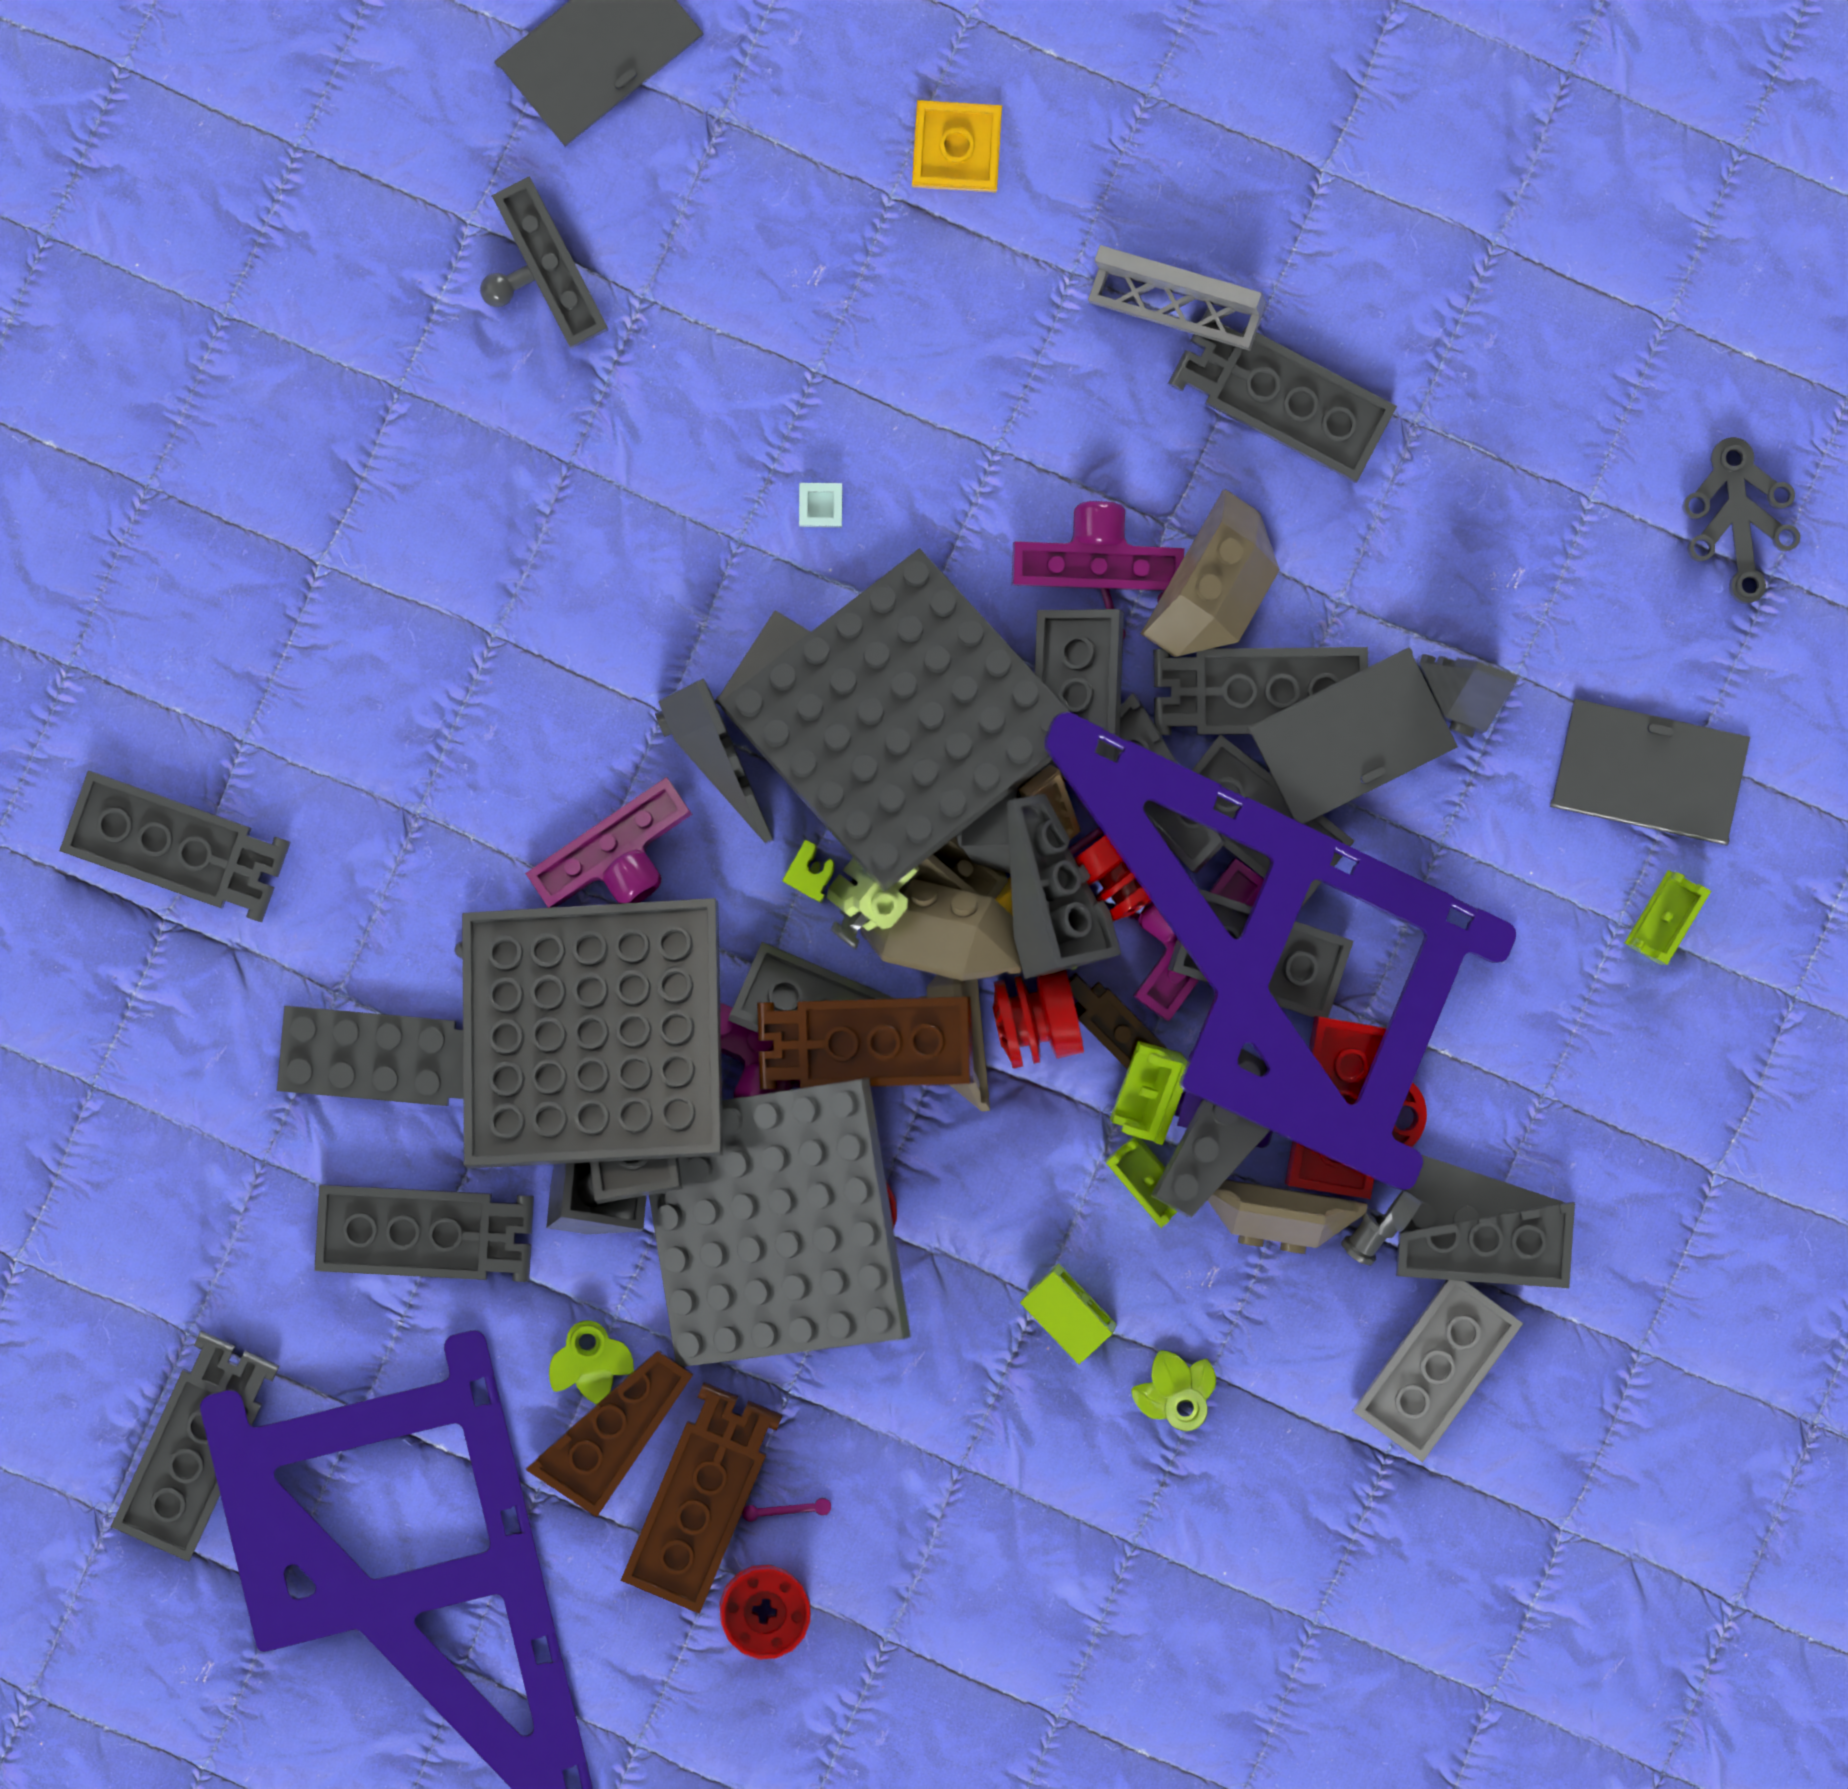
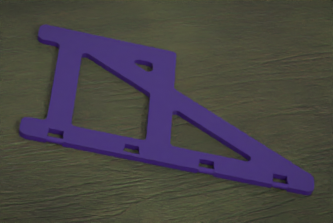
(1295, 1092)
(276, 1531)

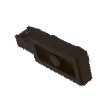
(1110, 1019)

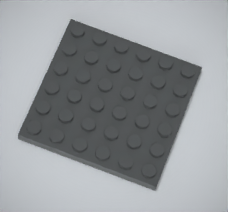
(899, 719)
(592, 1033)
(783, 1232)

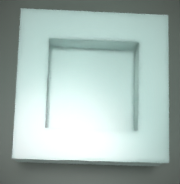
(820, 504)

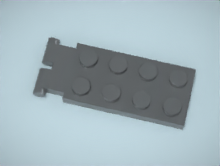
(1288, 400)
(1241, 686)
(172, 845)
(370, 1056)
(421, 1233)
(176, 1477)

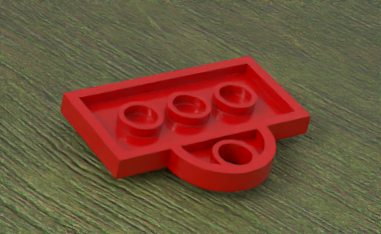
(1346, 1055)

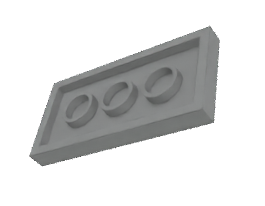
(1437, 1367)

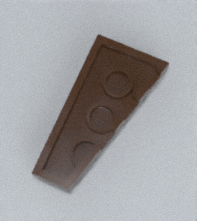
(607, 1440)

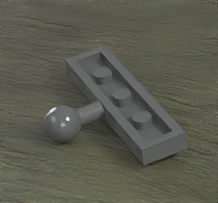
(547, 264)

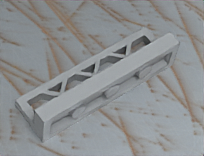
(1181, 282)

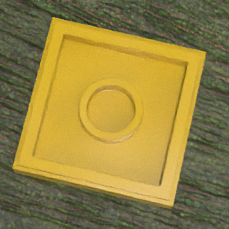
(956, 146)

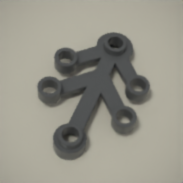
(1739, 512)

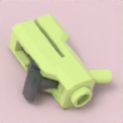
(865, 902)

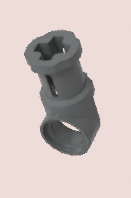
(1378, 1227)

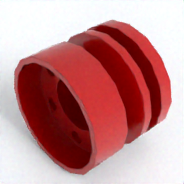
(1115, 877)
(1037, 1018)
(780, 1631)

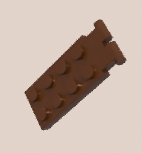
(868, 1038)
(700, 1500)

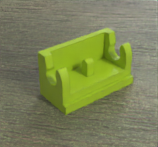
(808, 880)
(1667, 917)
(1149, 1092)
(1140, 1173)
(1068, 1314)

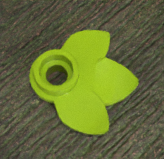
(589, 1368)
(1173, 1385)

